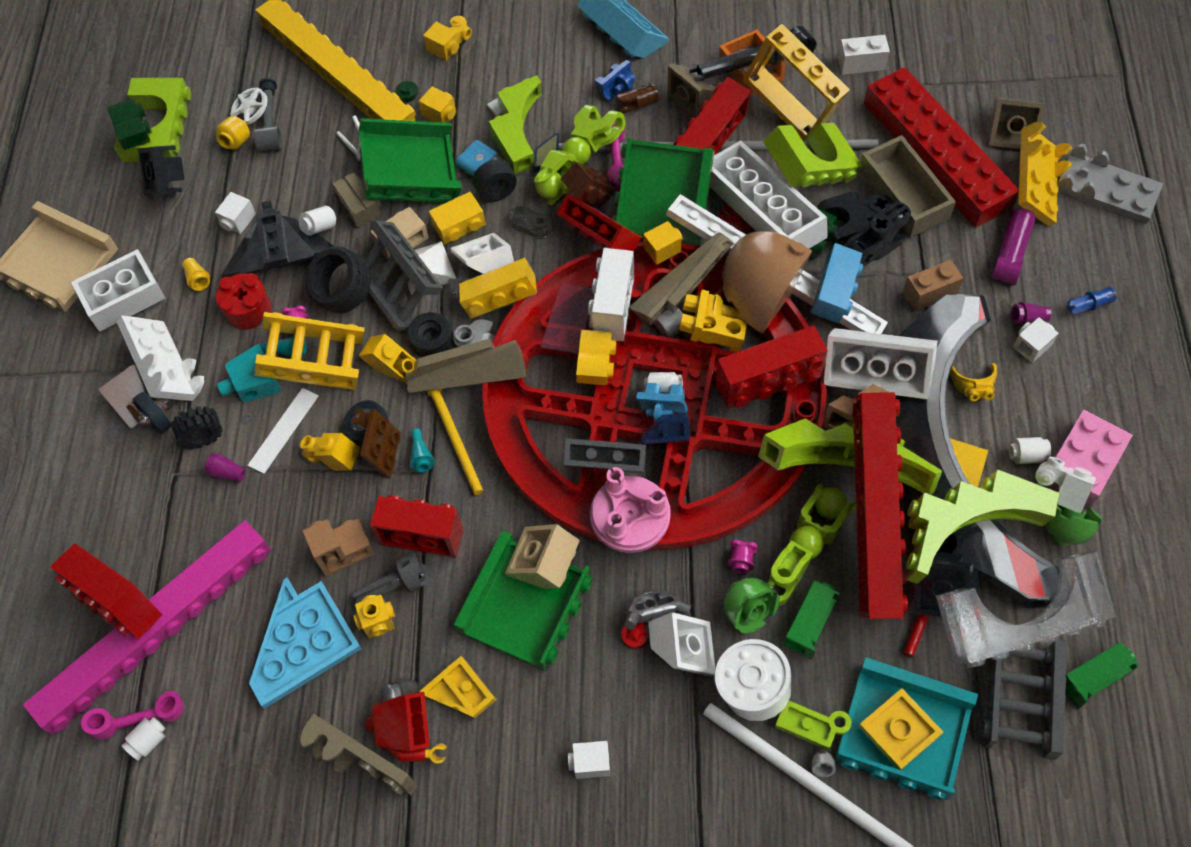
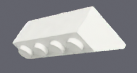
(884, 360)

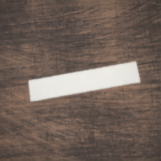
(283, 430)

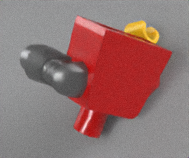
(402, 723)

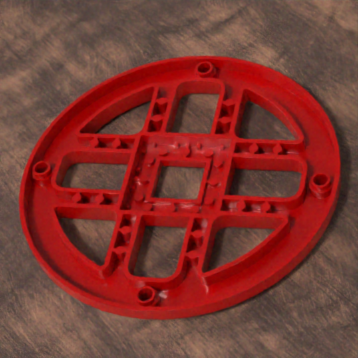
(607, 418)

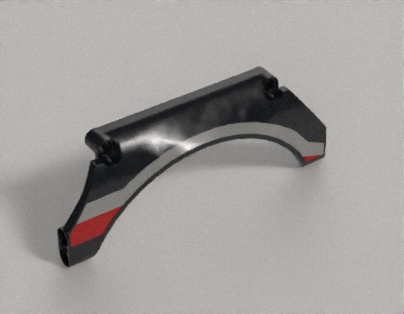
(925, 431)

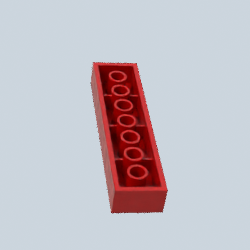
(943, 145)
(878, 506)

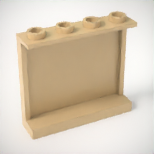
(53, 255)

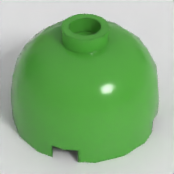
(1072, 527)
(750, 603)

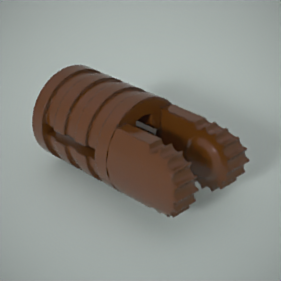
(637, 98)

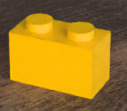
(457, 218)

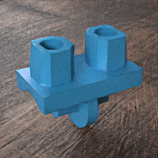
(660, 404)

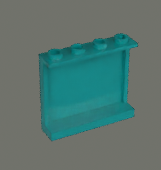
(945, 704)

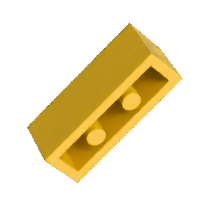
(497, 288)

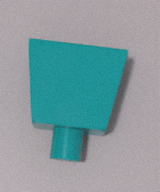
(243, 380)

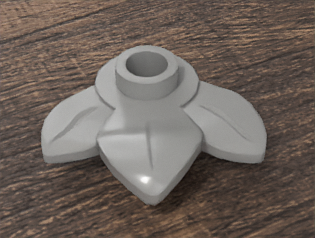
(476, 332)

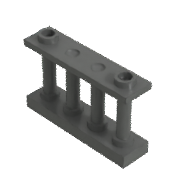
(412, 268)
(1051, 711)

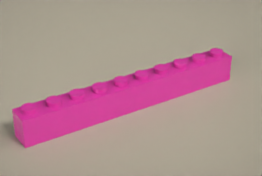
(119, 655)

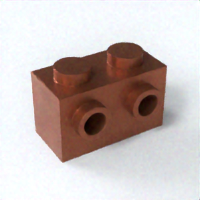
(588, 184)

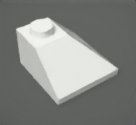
(484, 253)
(438, 263)
(683, 643)

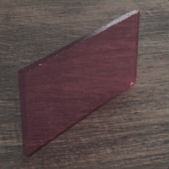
(568, 319)

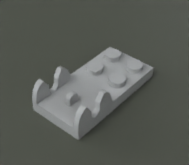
(1108, 186)

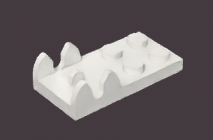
(159, 360)

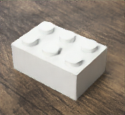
(118, 290)
(612, 292)

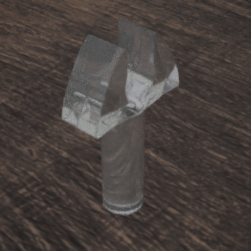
(462, 277)

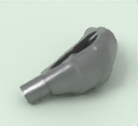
(652, 605)

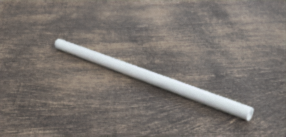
(805, 778)

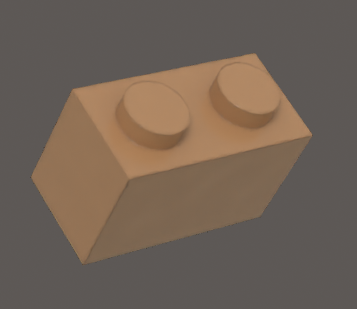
(932, 285)

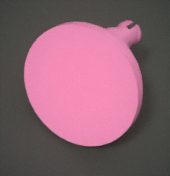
(629, 513)

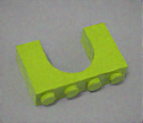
(159, 94)
(833, 162)

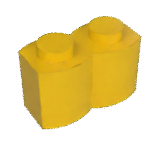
(594, 357)

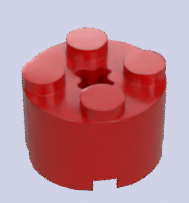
(243, 300)

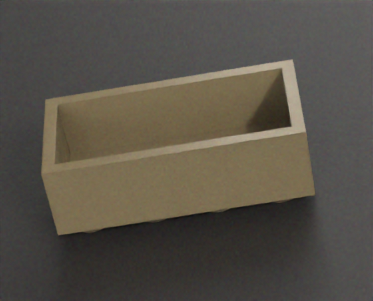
(905, 178)

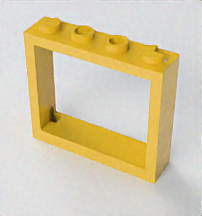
(809, 66)

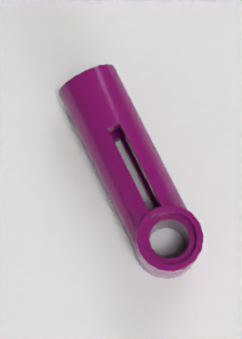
(1013, 247)

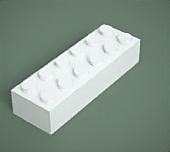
(765, 197)

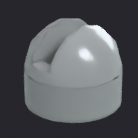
(823, 770)

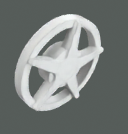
(249, 105)

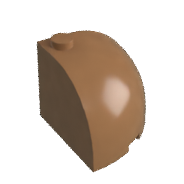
(762, 275)

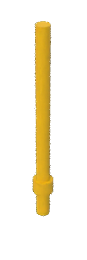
(456, 441)

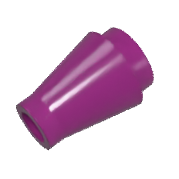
(1026, 312)
(221, 467)

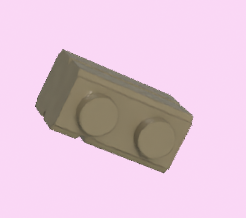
(352, 199)

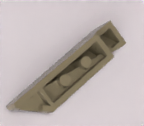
(682, 280)
(467, 366)

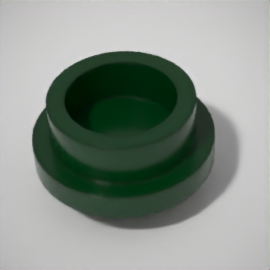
(407, 91)

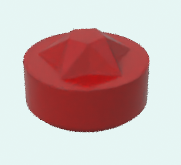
(635, 638)

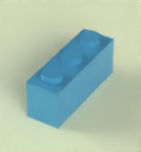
(837, 283)

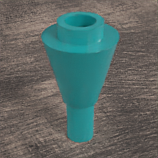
(285, 346)
(421, 458)

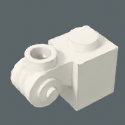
(1073, 483)

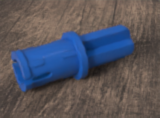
(1091, 300)

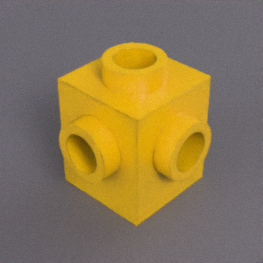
(374, 616)

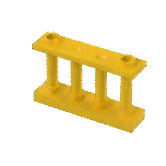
(308, 372)

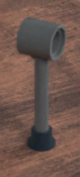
(268, 137)

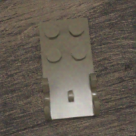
(334, 744)

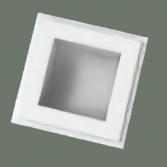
(669, 323)

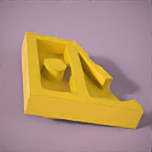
(460, 689)

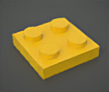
(900, 729)

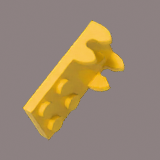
(1040, 172)

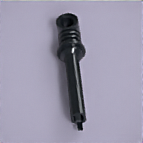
(746, 57)

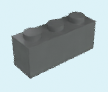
(604, 455)

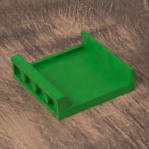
(407, 161)
(655, 178)
(517, 615)

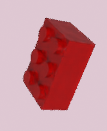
(417, 526)

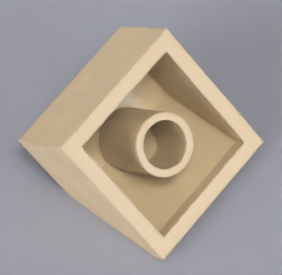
(543, 556)

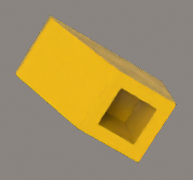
(387, 357)

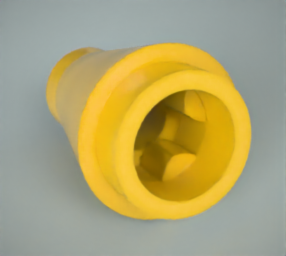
(196, 276)

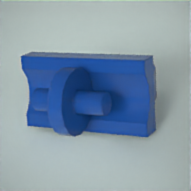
(617, 81)

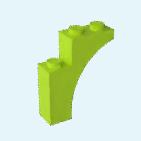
(508, 128)

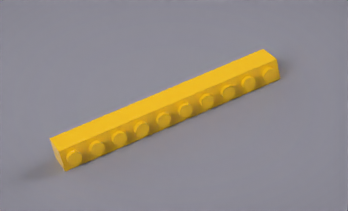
(332, 63)

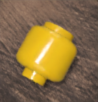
(232, 133)

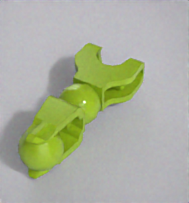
(586, 138)
(810, 537)

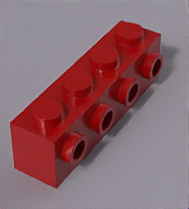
(597, 225)

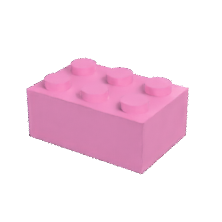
(1094, 447)

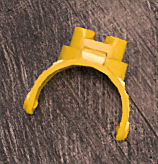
(975, 388)

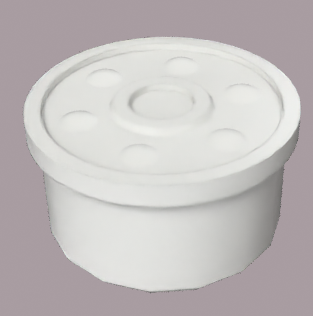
(754, 679)

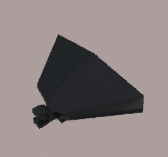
(273, 244)

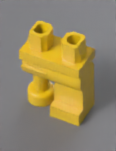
(713, 321)

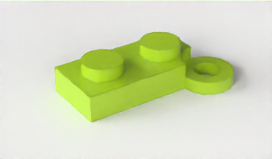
(811, 725)

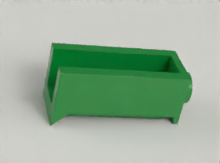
(811, 618)
(1099, 673)

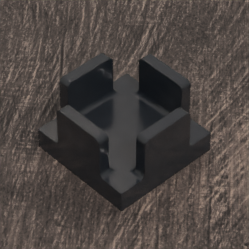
(159, 170)
(945, 575)

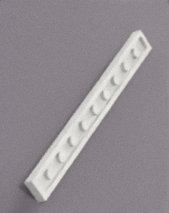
(707, 225)

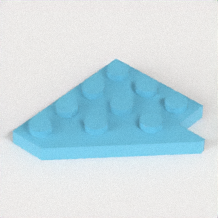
(300, 642)

